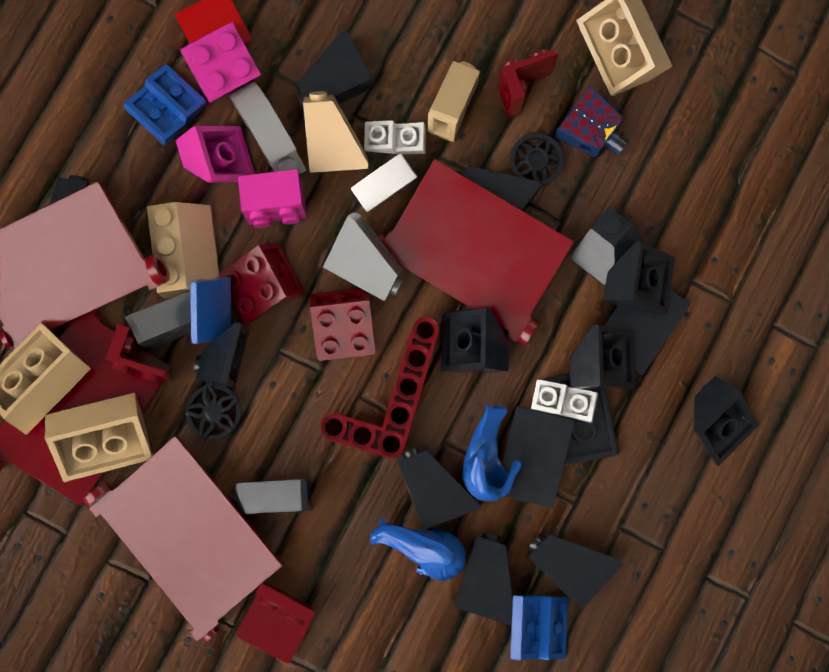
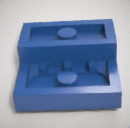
(165, 104)
(210, 308)
(539, 627)

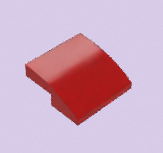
(209, 16)

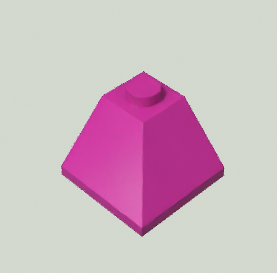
(215, 153)

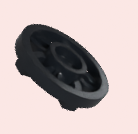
(537, 158)
(213, 412)

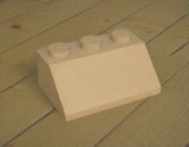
(623, 44)
(186, 243)
(37, 378)
(97, 437)

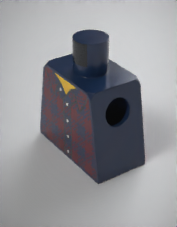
(592, 126)

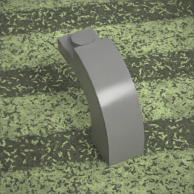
(267, 129)

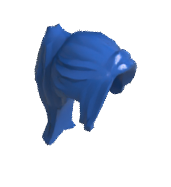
(482, 469)
(437, 553)

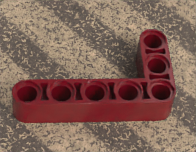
(397, 401)

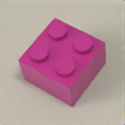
(220, 62)
(272, 198)

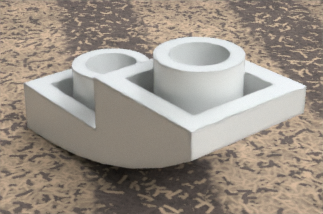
(395, 138)
(384, 182)
(564, 401)

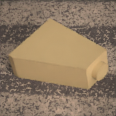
(452, 100)
(330, 137)

